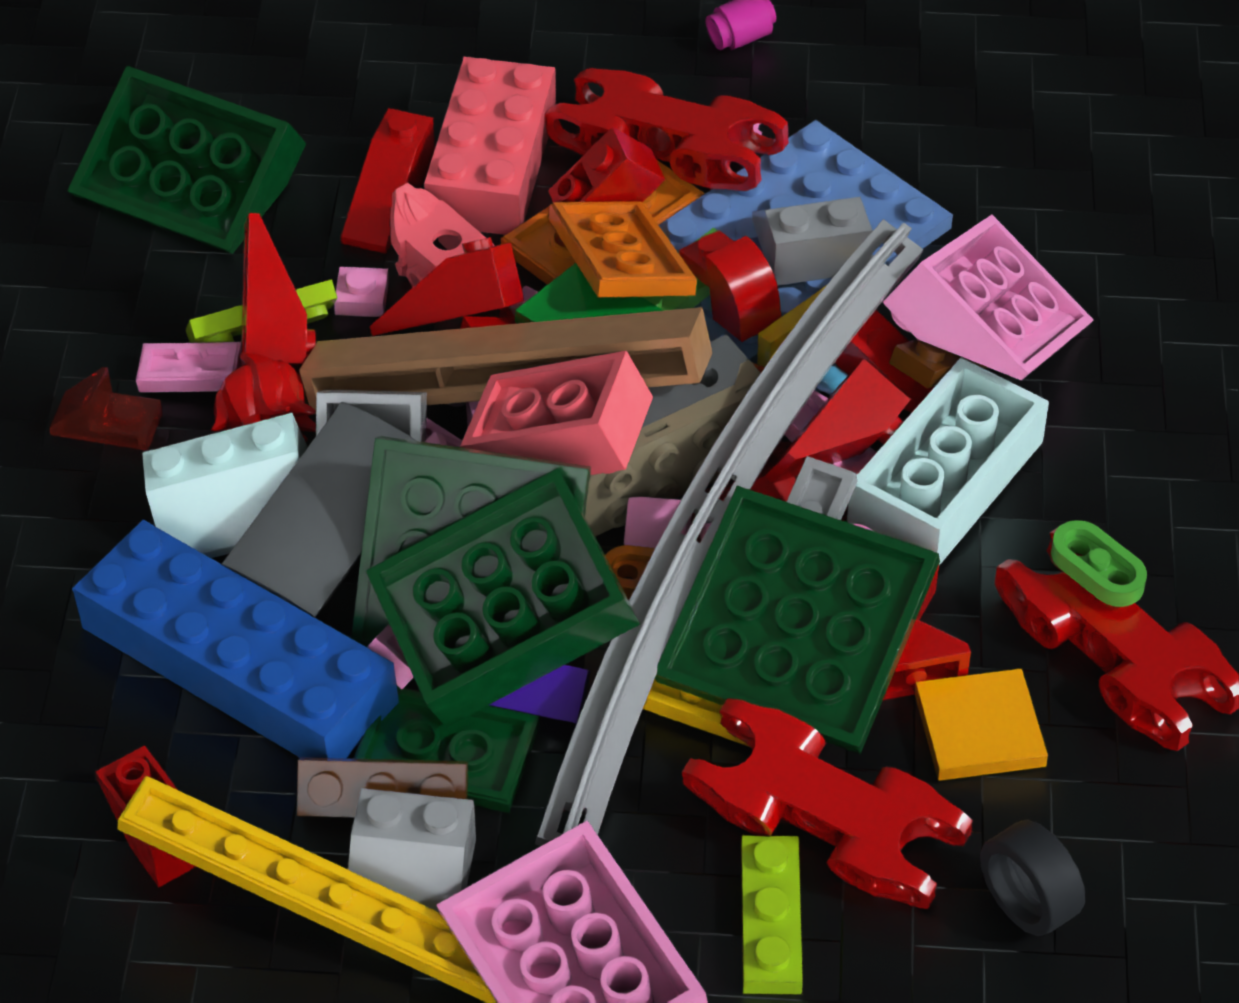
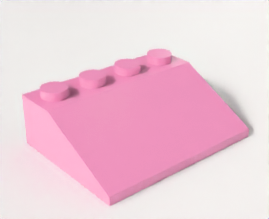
(988, 302)
(567, 931)

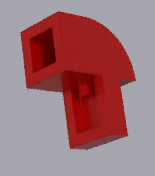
(739, 282)

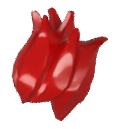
(261, 392)

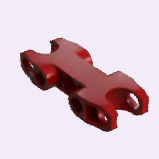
(689, 135)
(1140, 659)
(858, 818)

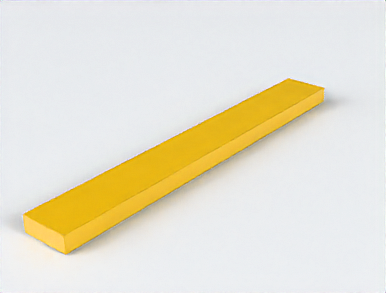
(300, 882)

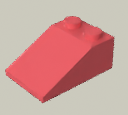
(564, 412)

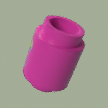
(740, 22)

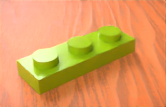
(228, 323)
(771, 915)

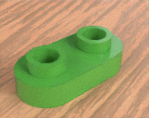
(1105, 567)

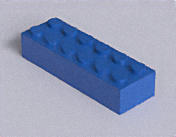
(235, 645)

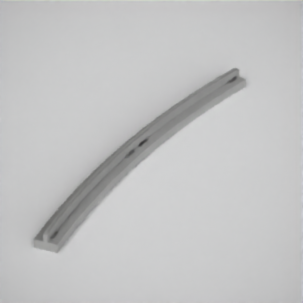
(739, 455)

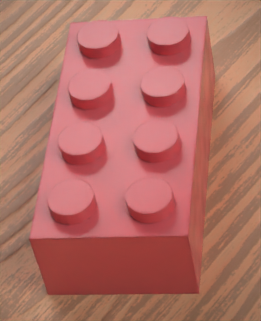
(492, 142)

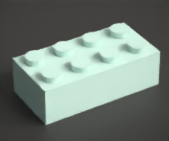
(949, 459)

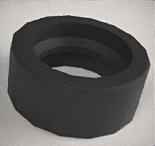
(1032, 877)

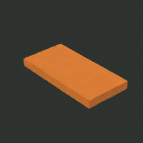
(535, 239)
(621, 249)

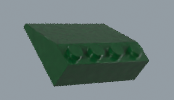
(186, 160)
(501, 598)

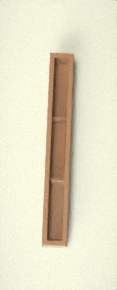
(457, 363)

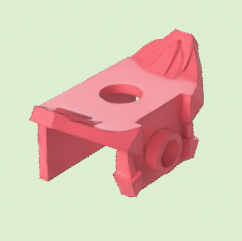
(416, 223)

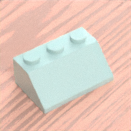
(220, 482)

